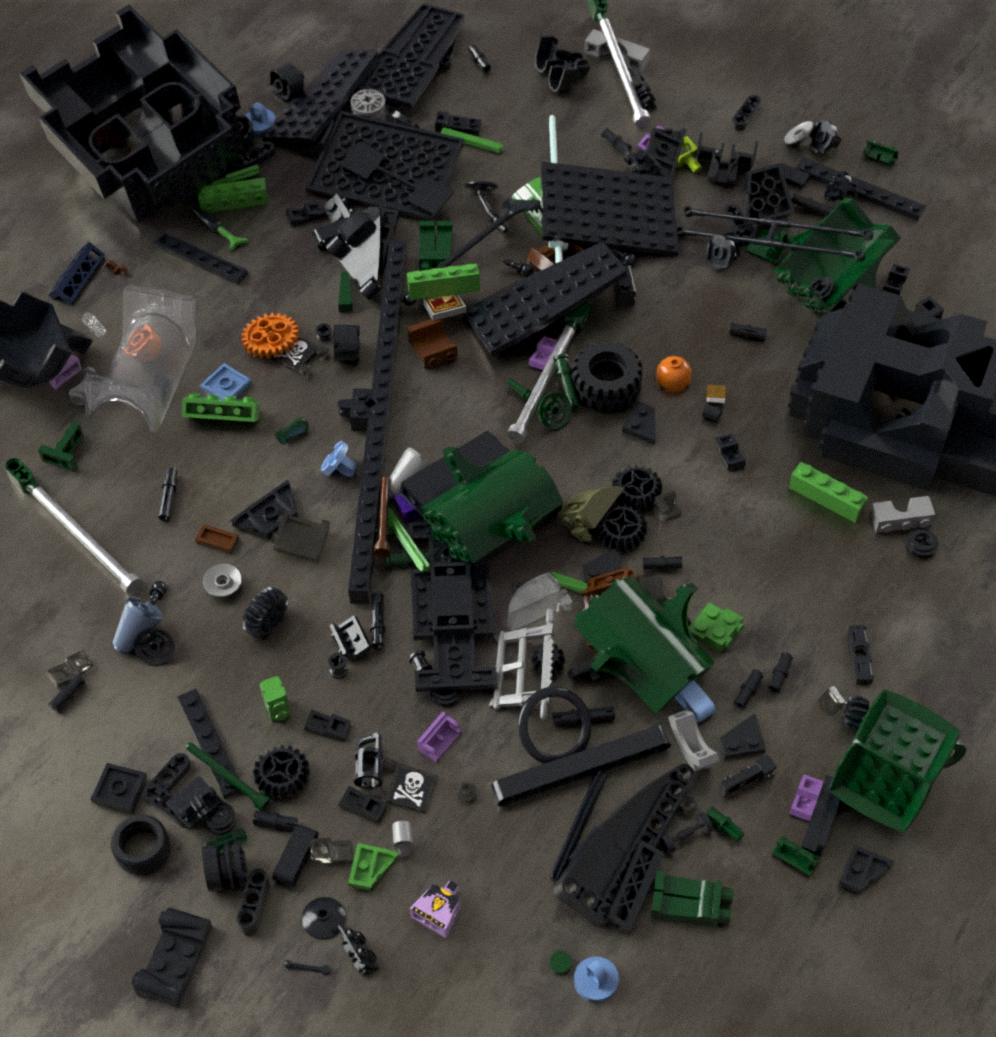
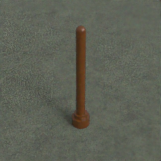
(382, 547)

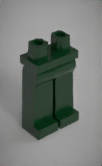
(429, 257)
(690, 900)

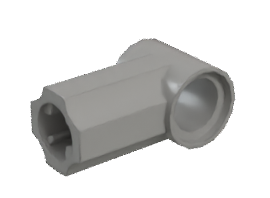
(403, 838)

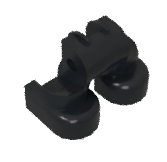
(571, 64)
(724, 171)

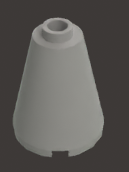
(408, 465)

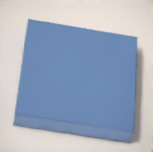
(225, 382)

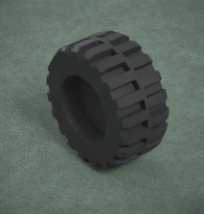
(607, 393)

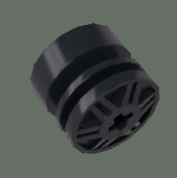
(224, 865)

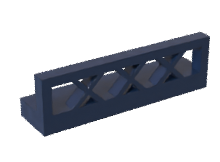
(71, 271)

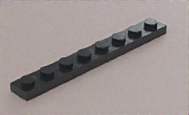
(865, 190)

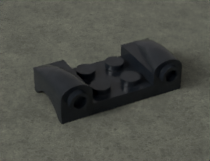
(173, 957)

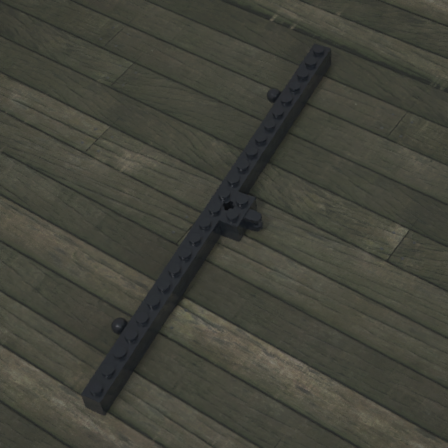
(370, 412)

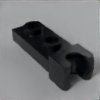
(457, 123)
(761, 771)

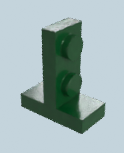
(61, 455)

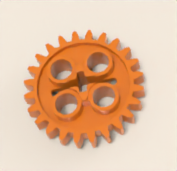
(270, 335)

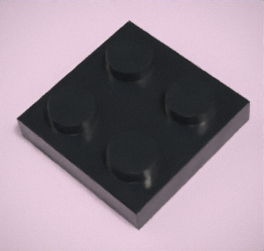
(118, 788)

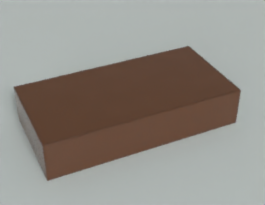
(217, 539)

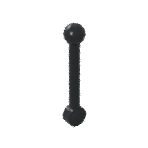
(325, 970)

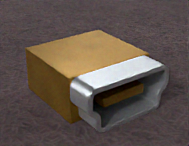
(716, 395)

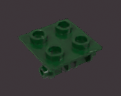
(769, 253)

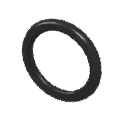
(526, 709)

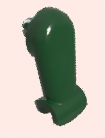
(296, 428)

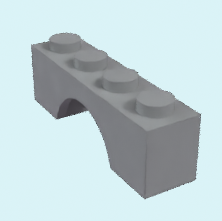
(635, 55)

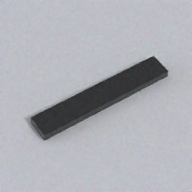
(201, 258)

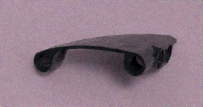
(359, 249)

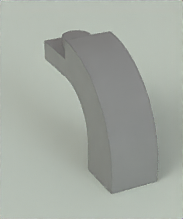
(690, 741)

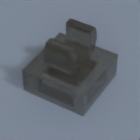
(832, 701)

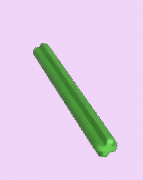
(407, 542)

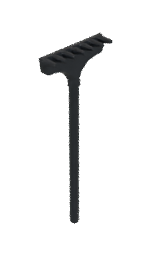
(513, 207)

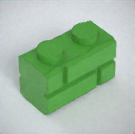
(275, 699)

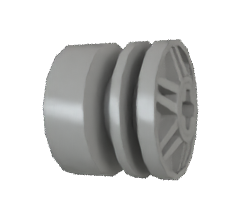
(369, 104)

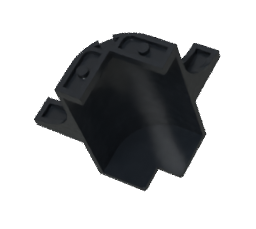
(34, 342)

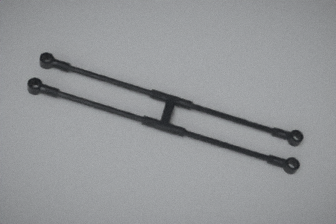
(775, 223)

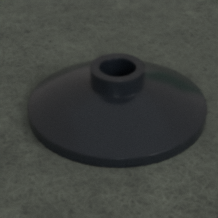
(327, 926)

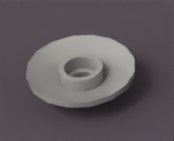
(799, 133)
(222, 574)

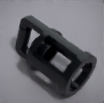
(369, 756)

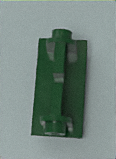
(888, 153)
(796, 855)

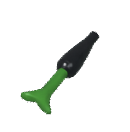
(217, 226)

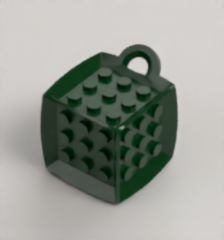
(895, 760)

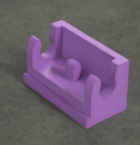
(438, 737)

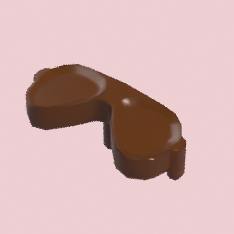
(112, 265)

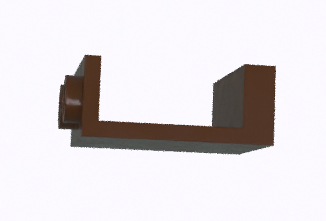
(431, 342)

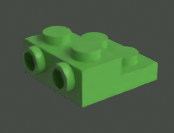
(716, 627)

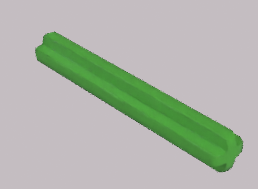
(475, 141)

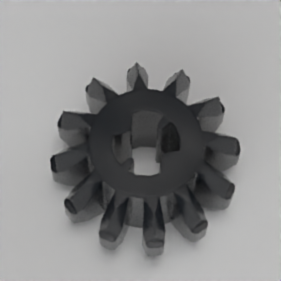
(558, 658)
(855, 712)

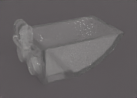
(534, 599)

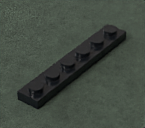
(207, 738)

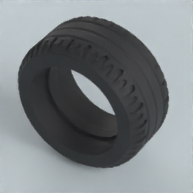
(131, 827)

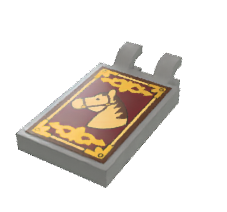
(444, 306)

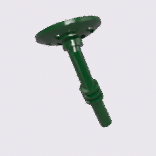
(549, 408)

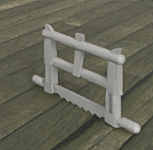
(522, 636)

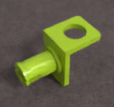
(689, 157)

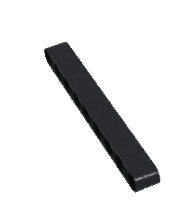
(580, 765)

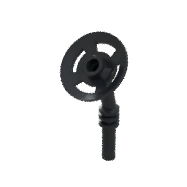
(481, 189)
(154, 646)

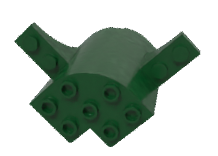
(804, 266)
(490, 503)
(643, 641)

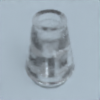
(93, 324)

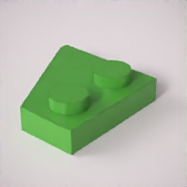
(370, 865)

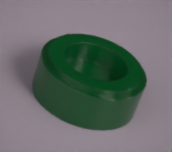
(560, 963)

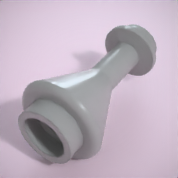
(78, 392)

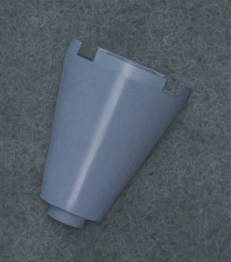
(133, 620)

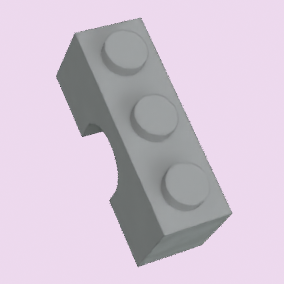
(887, 518)

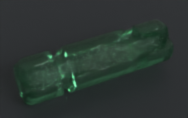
(239, 834)

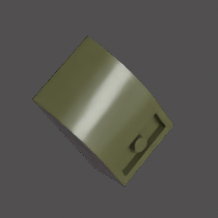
(587, 509)

